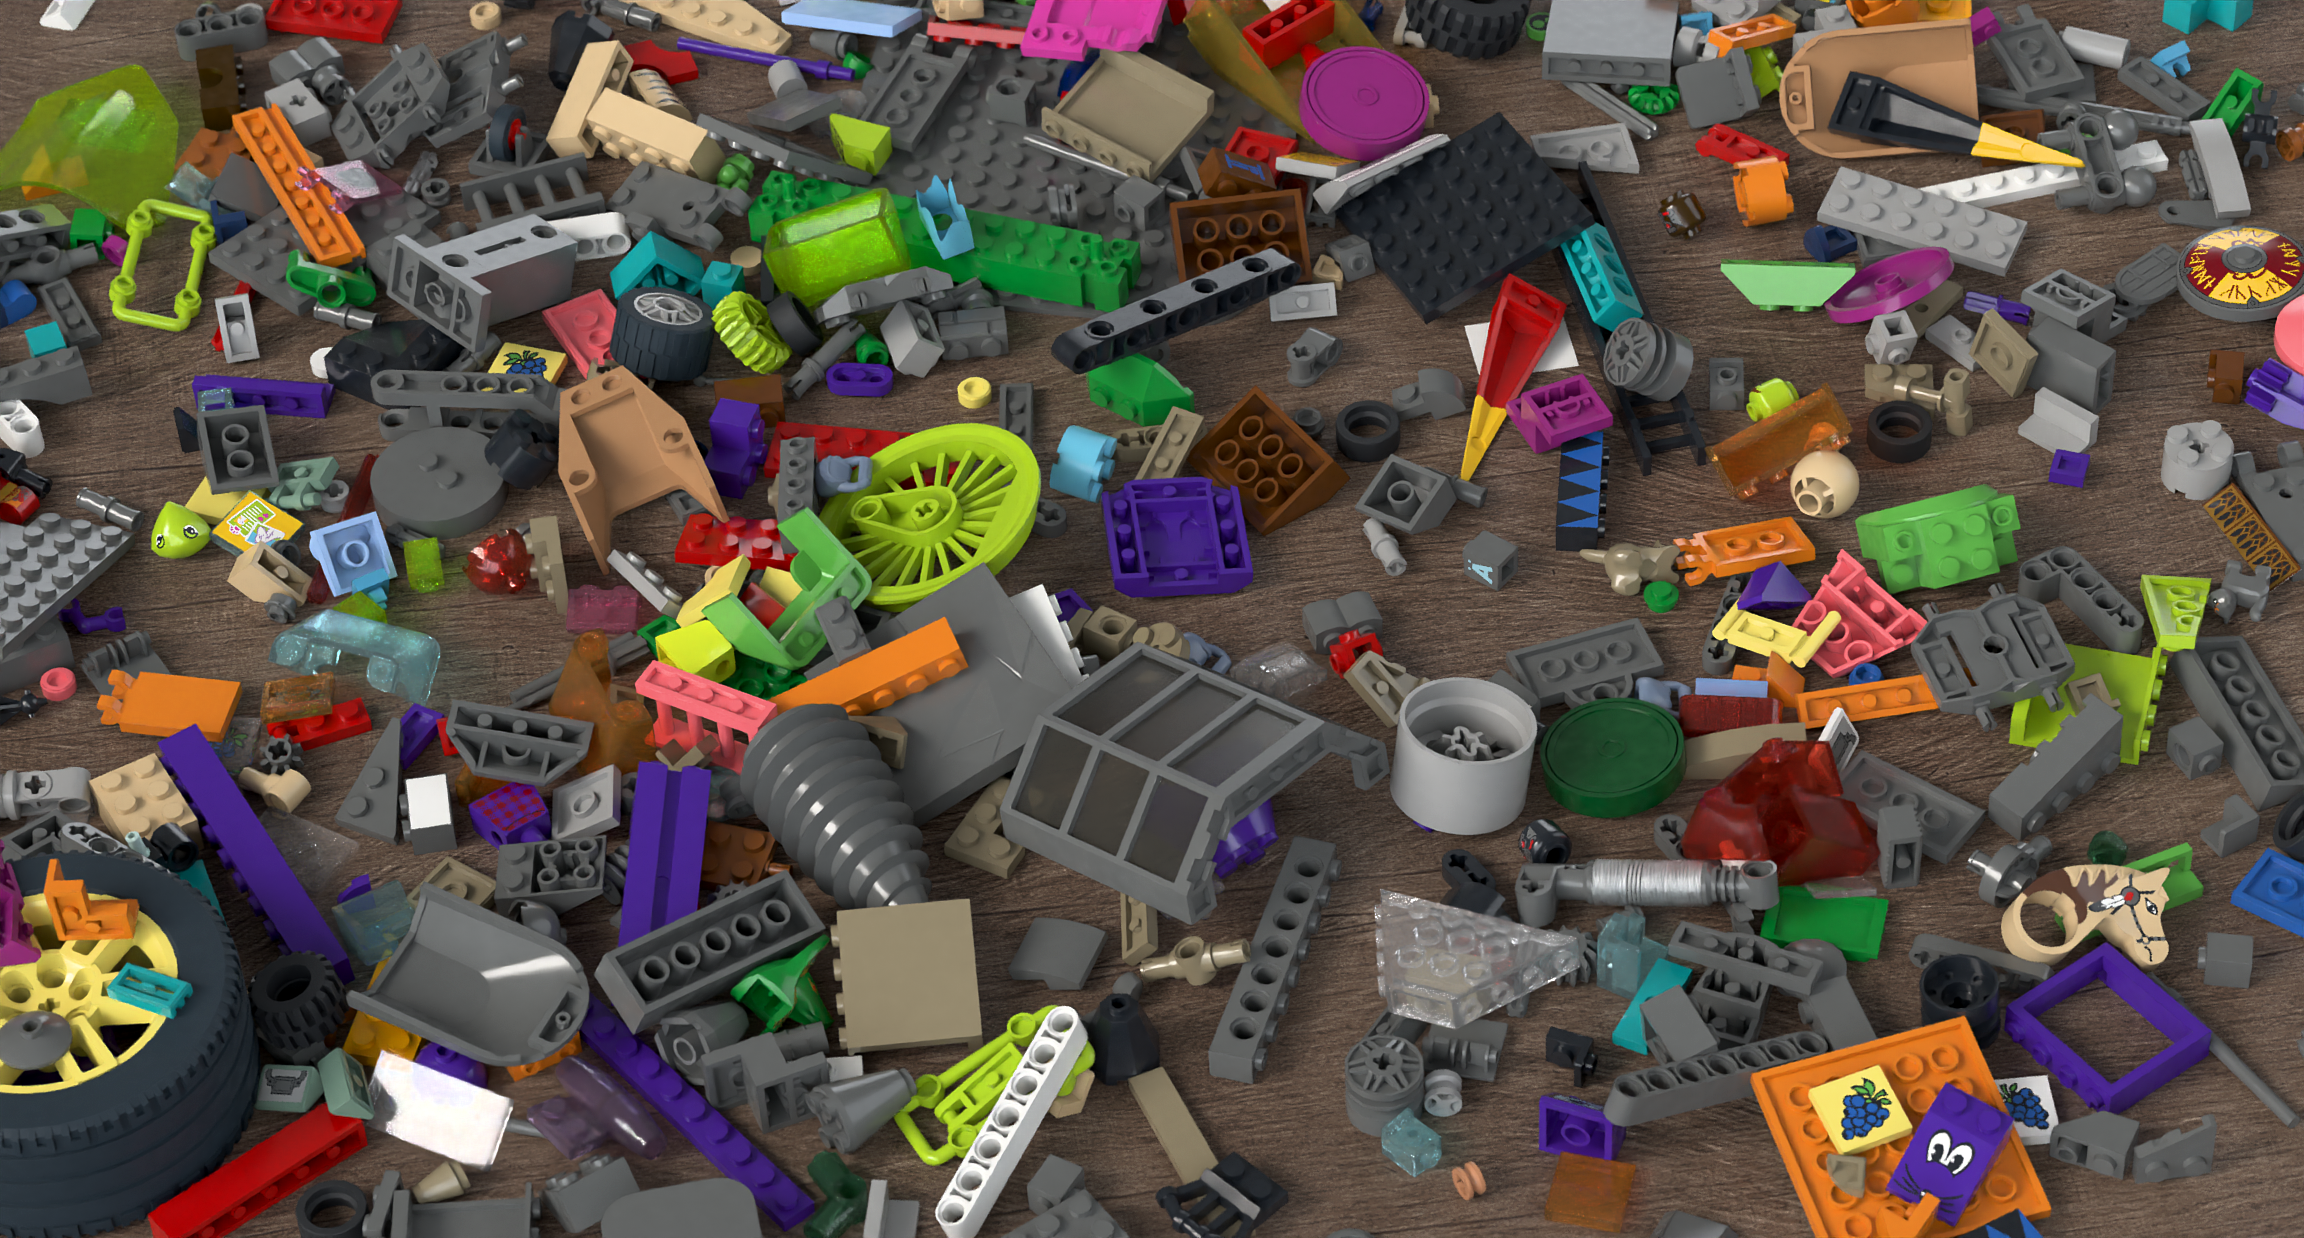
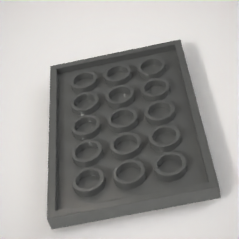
(263, 248)

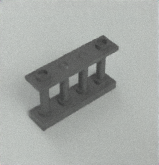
(531, 180)

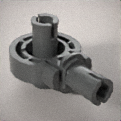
(2009, 870)

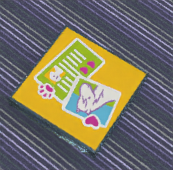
(254, 521)

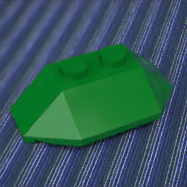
(1138, 390)

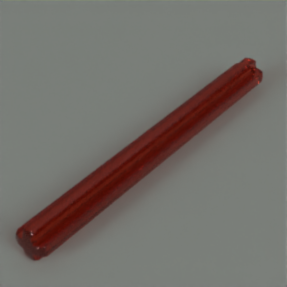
(353, 508)

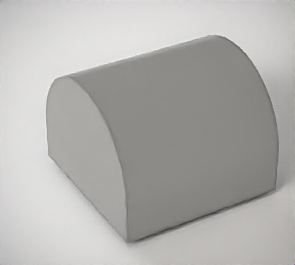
(785, 78)

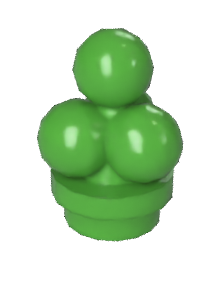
(735, 172)

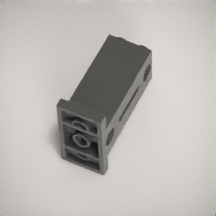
(483, 277)

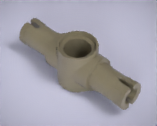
(1195, 960)

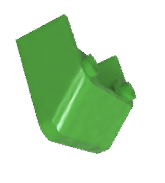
(822, 571)

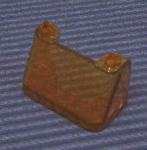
(622, 730)

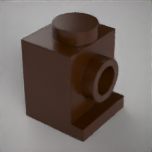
(2225, 375)

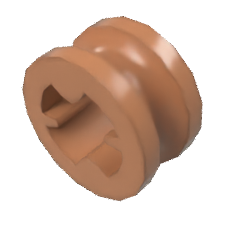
(1468, 1180)

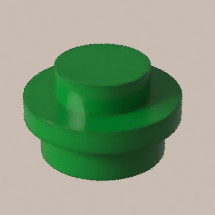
(1661, 596)

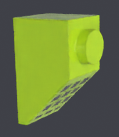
(861, 142)

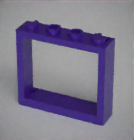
(2187, 1033)

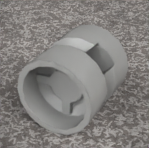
(1690, 46)

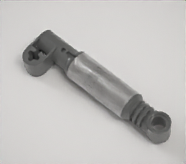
(1647, 884)

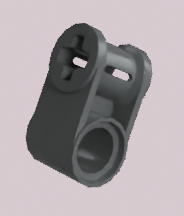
(1312, 356)

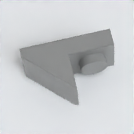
(237, 328)

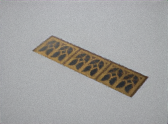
(2251, 534)

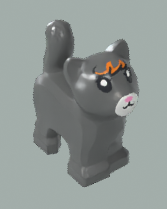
(2241, 590)

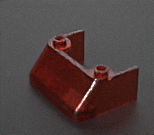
(1727, 816)

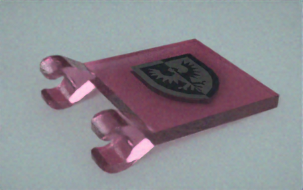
(350, 183)

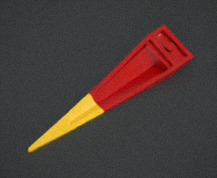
(1517, 337)

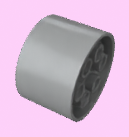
(1463, 755)

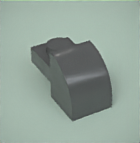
(1435, 392)

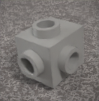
(1891, 338)

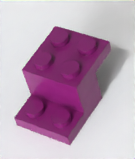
(1559, 413)

